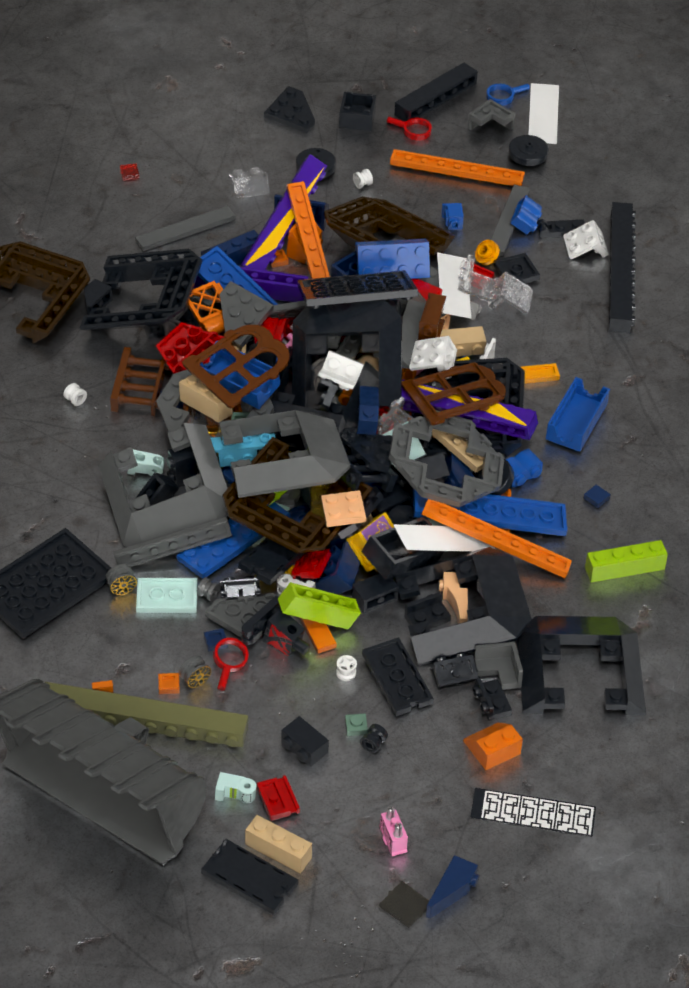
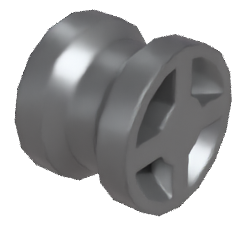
(208, 589)

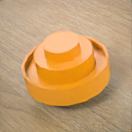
(487, 252)

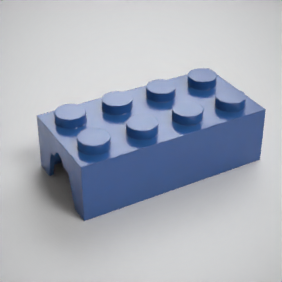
(394, 255)
(235, 381)
(576, 416)

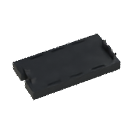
(269, 561)
(396, 677)
(249, 876)

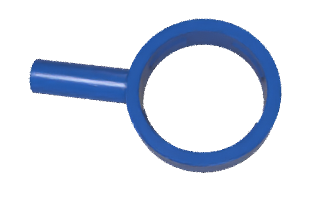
(504, 87)

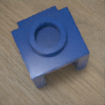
(453, 215)

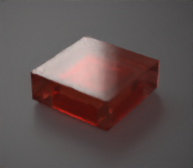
(129, 172)

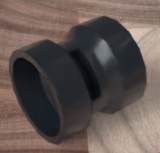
(375, 736)

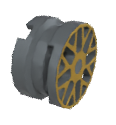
(120, 578)
(194, 670)

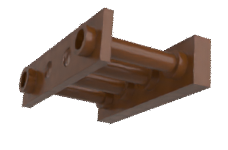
(124, 372)

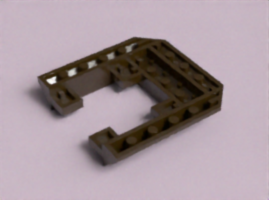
(365, 215)
(47, 271)
(255, 514)

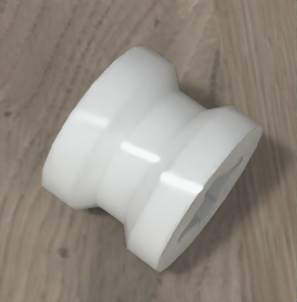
(362, 178)
(75, 394)
(349, 663)

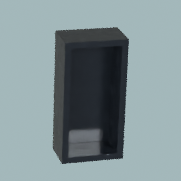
(391, 557)

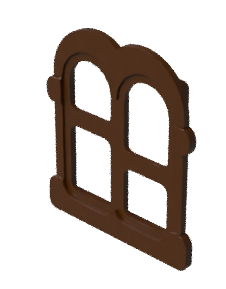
(265, 344)
(486, 380)

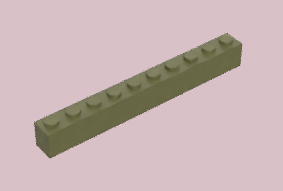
(162, 716)

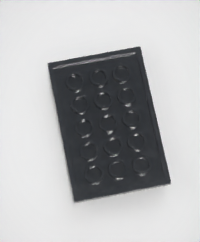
(357, 288)
(48, 582)

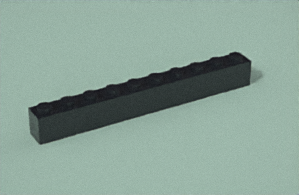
(621, 268)

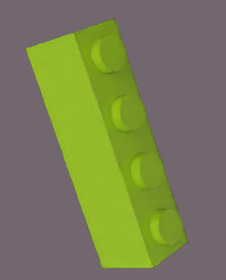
(626, 561)
(319, 606)

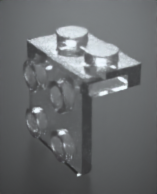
(250, 182)
(473, 282)
(512, 291)
(393, 417)

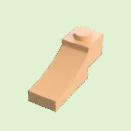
(455, 595)

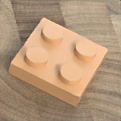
(343, 508)

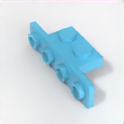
(240, 451)

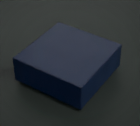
(597, 496)
(213, 637)

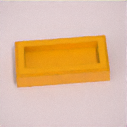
(541, 373)

